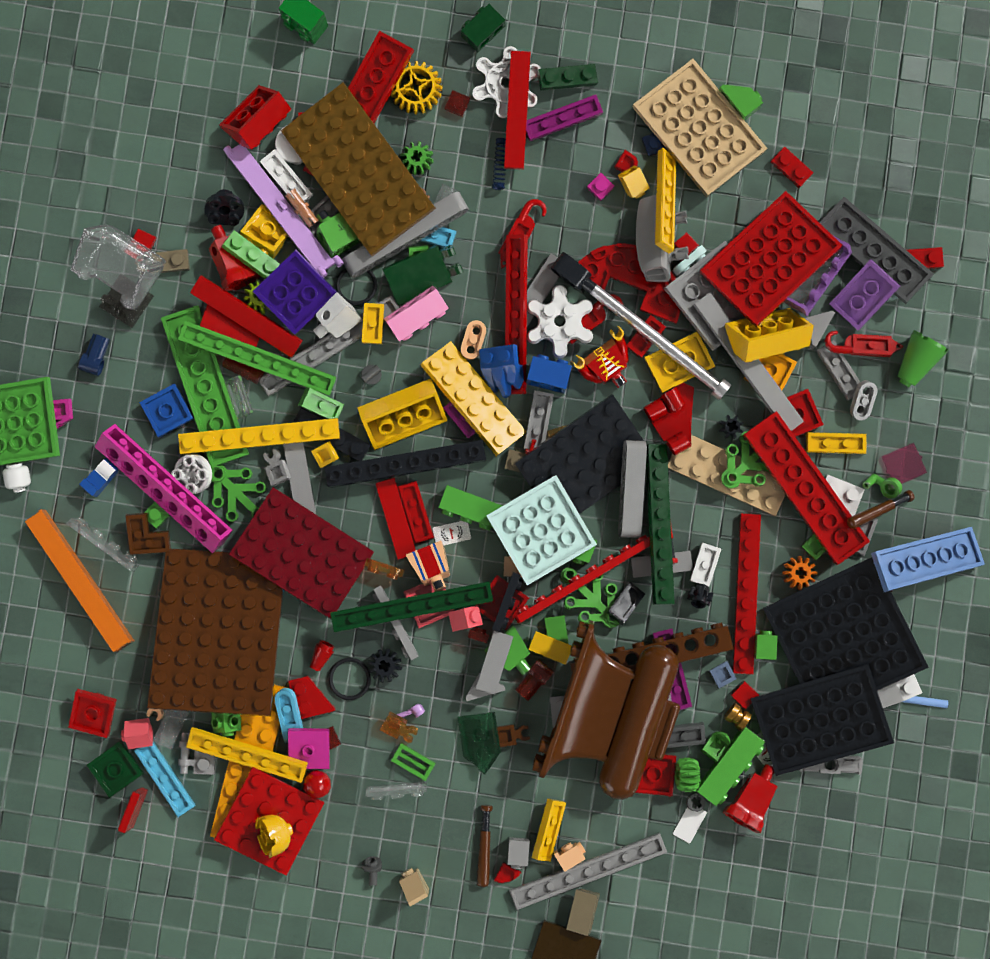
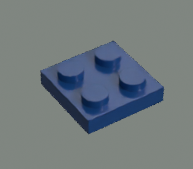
(166, 410)

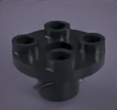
(224, 208)

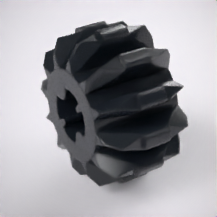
(382, 672)

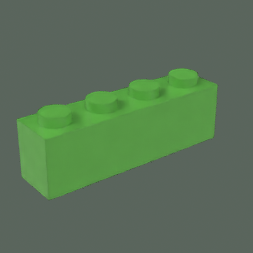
(733, 762)

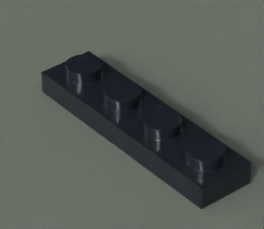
(347, 443)

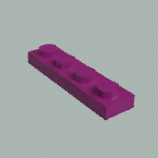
(563, 117)
(679, 691)

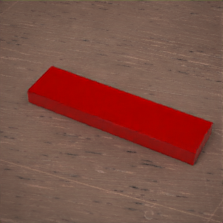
(395, 517)

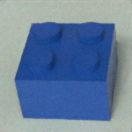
(549, 374)

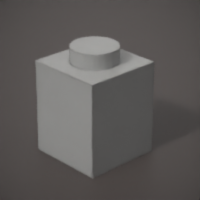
(518, 852)

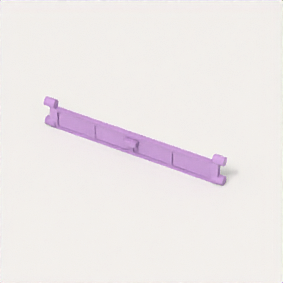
(281, 210)

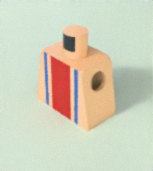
(430, 565)

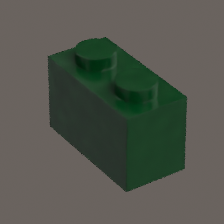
(482, 27)

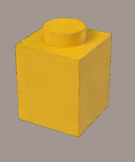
(634, 182)

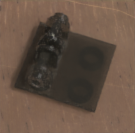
(112, 304)

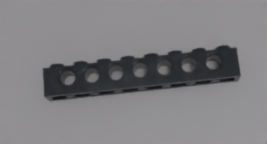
(405, 464)

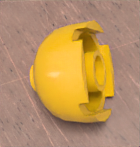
(274, 834)

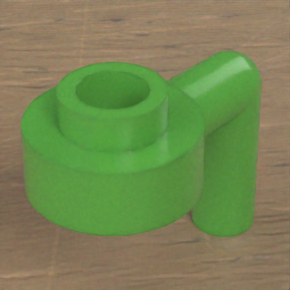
(885, 485)

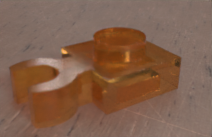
(396, 726)

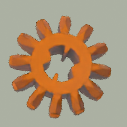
(795, 580)

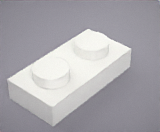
(705, 564)

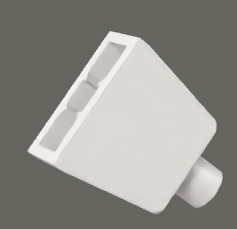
(336, 317)

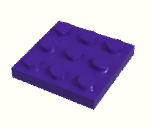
(294, 292)

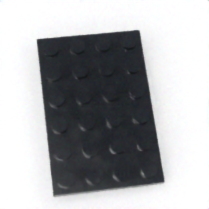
(583, 454)
(822, 720)

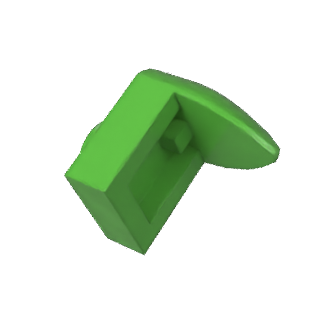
(716, 745)

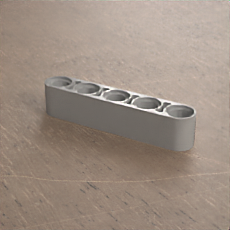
(632, 489)

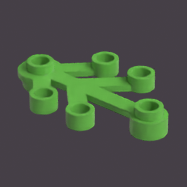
(747, 463)
(234, 490)
(592, 600)

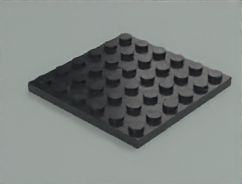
(845, 626)

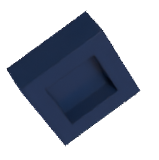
(652, 144)

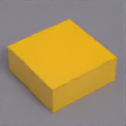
(325, 454)

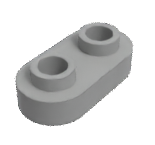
(865, 400)

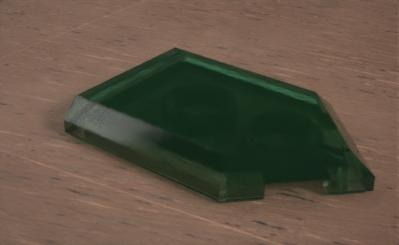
(479, 739)

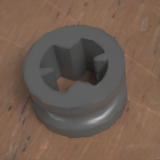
(689, 803)

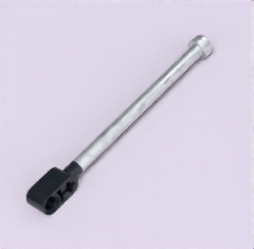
(579, 278)

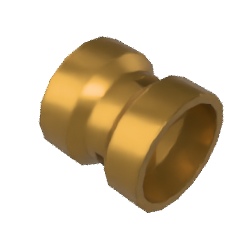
(738, 717)

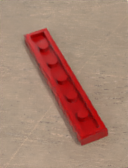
(517, 110)
(246, 316)

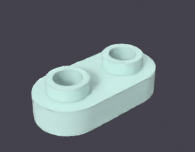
(694, 257)

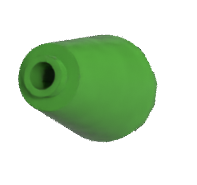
(919, 358)

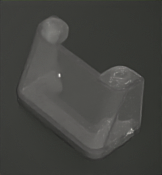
(118, 263)

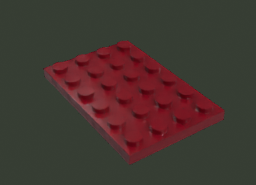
(301, 553)

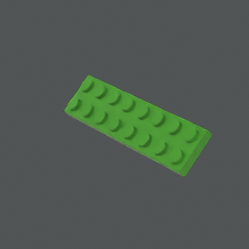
(203, 383)

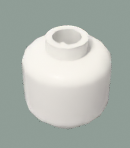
(16, 477)

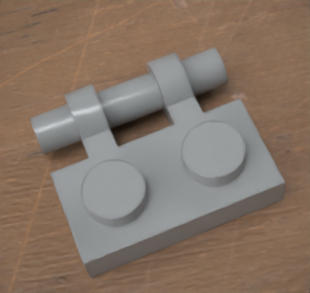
(202, 762)

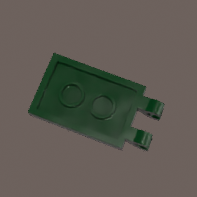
(419, 272)

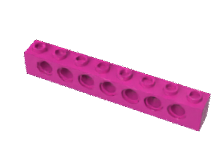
(163, 488)

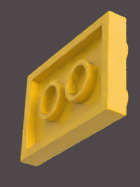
(670, 373)

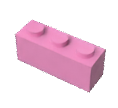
(416, 314)

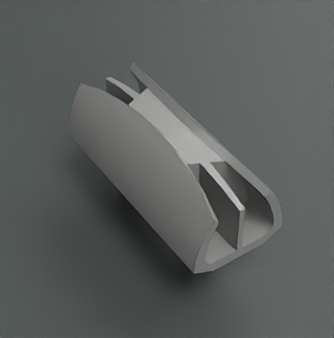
(652, 259)

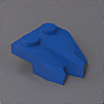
(501, 368)

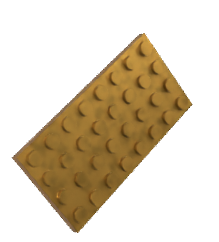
(358, 169)

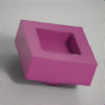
(600, 187)

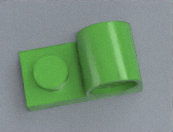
(320, 404)

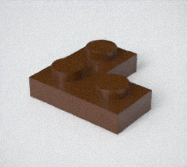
(143, 541)

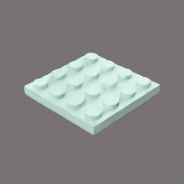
(541, 530)

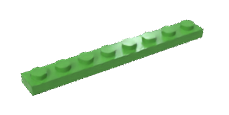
(257, 358)

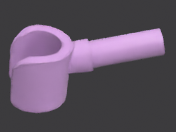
(417, 710)

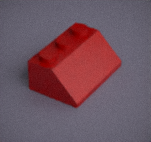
(255, 116)

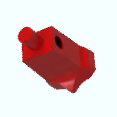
(232, 272)
(753, 800)

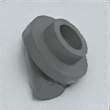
(371, 374)

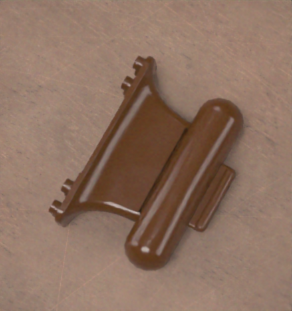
(611, 715)

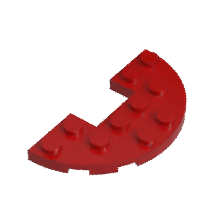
(622, 264)

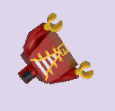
(606, 361)

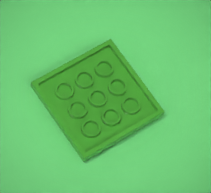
(27, 422)

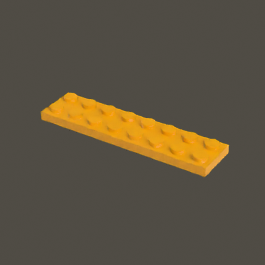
(256, 731)

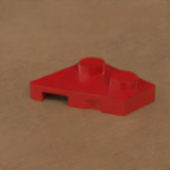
(310, 698)

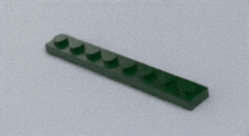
(659, 524)
(411, 606)

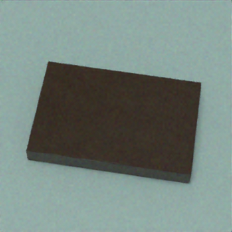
(559, 943)

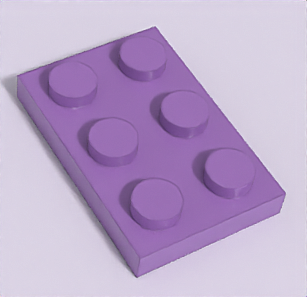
(864, 294)

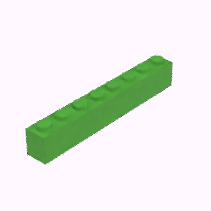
(476, 508)

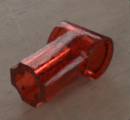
(537, 676)

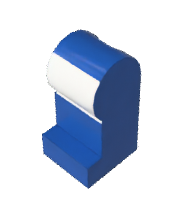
(99, 478)

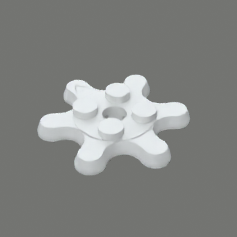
(494, 75)
(559, 335)

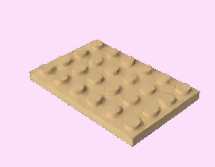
(699, 127)

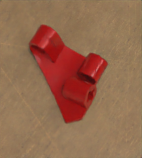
(673, 417)

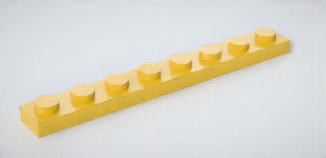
(259, 436)

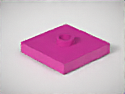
(310, 746)

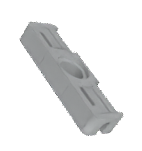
(847, 764)

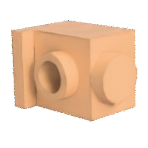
(570, 855)

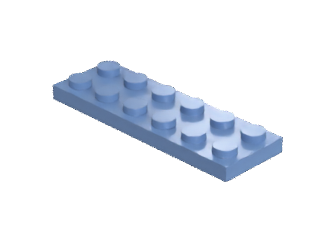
(927, 559)

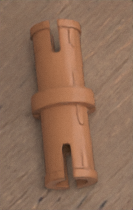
(302, 208)

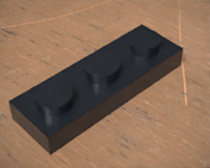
(507, 602)

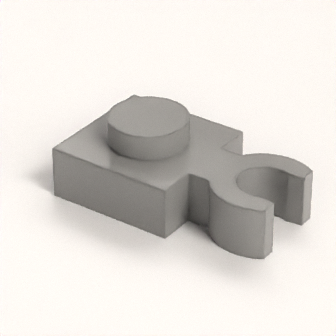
(277, 469)

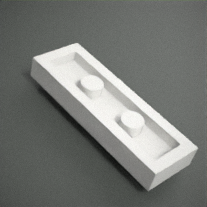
(284, 175)

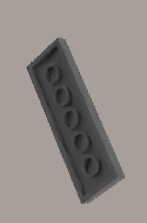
(873, 243)

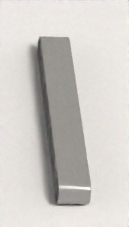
(446, 211)

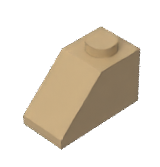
(413, 886)

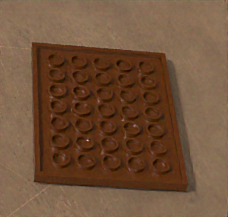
(215, 636)

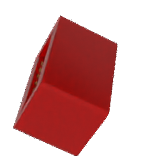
(686, 240)

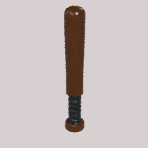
(878, 510)
(484, 848)

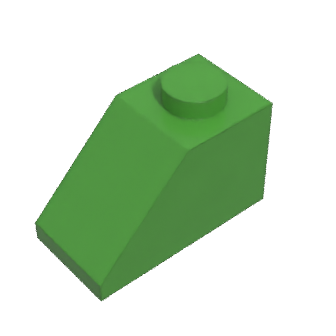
(742, 99)

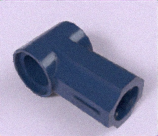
(93, 359)

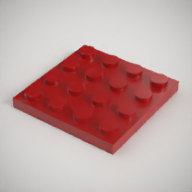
(264, 796)

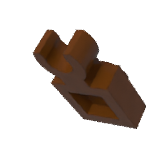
(508, 735)

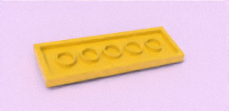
(473, 398)

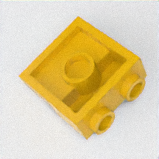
(264, 232)

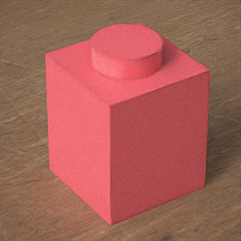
(465, 618)
(137, 733)

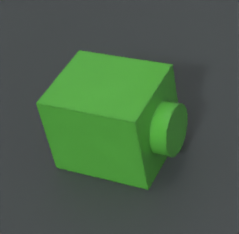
(765, 645)

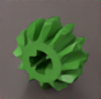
(411, 163)
(687, 774)

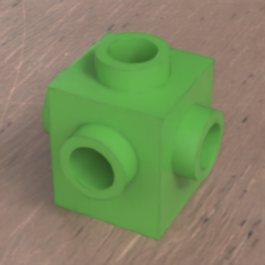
(225, 723)

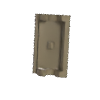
(583, 911)

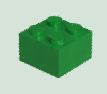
(303, 18)

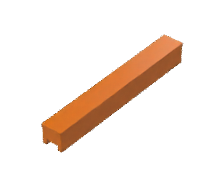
(79, 580)

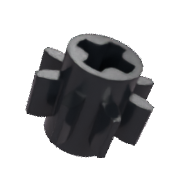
(725, 428)
(700, 596)

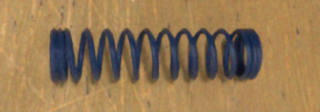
(499, 185)

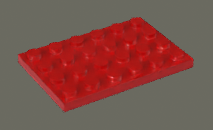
(771, 259)

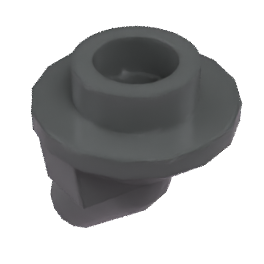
(372, 865)

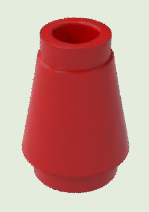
(321, 654)

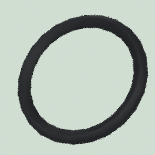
(357, 302)
(331, 679)

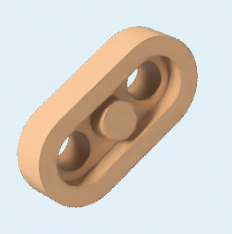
(473, 340)

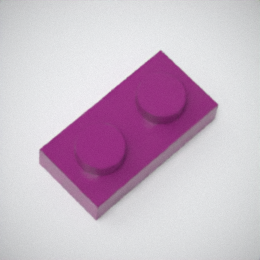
(459, 420)

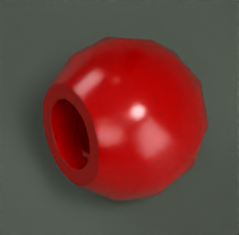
(317, 784)

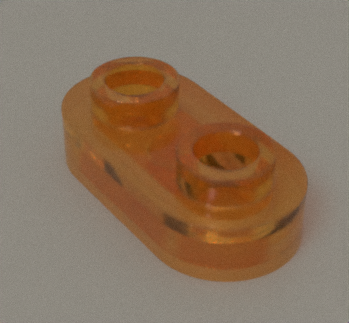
(392, 572)

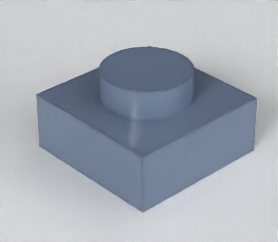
(722, 674)

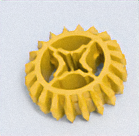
(423, 84)

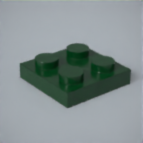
(115, 769)

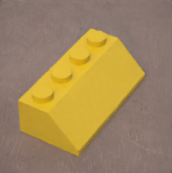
(777, 334)
(402, 414)

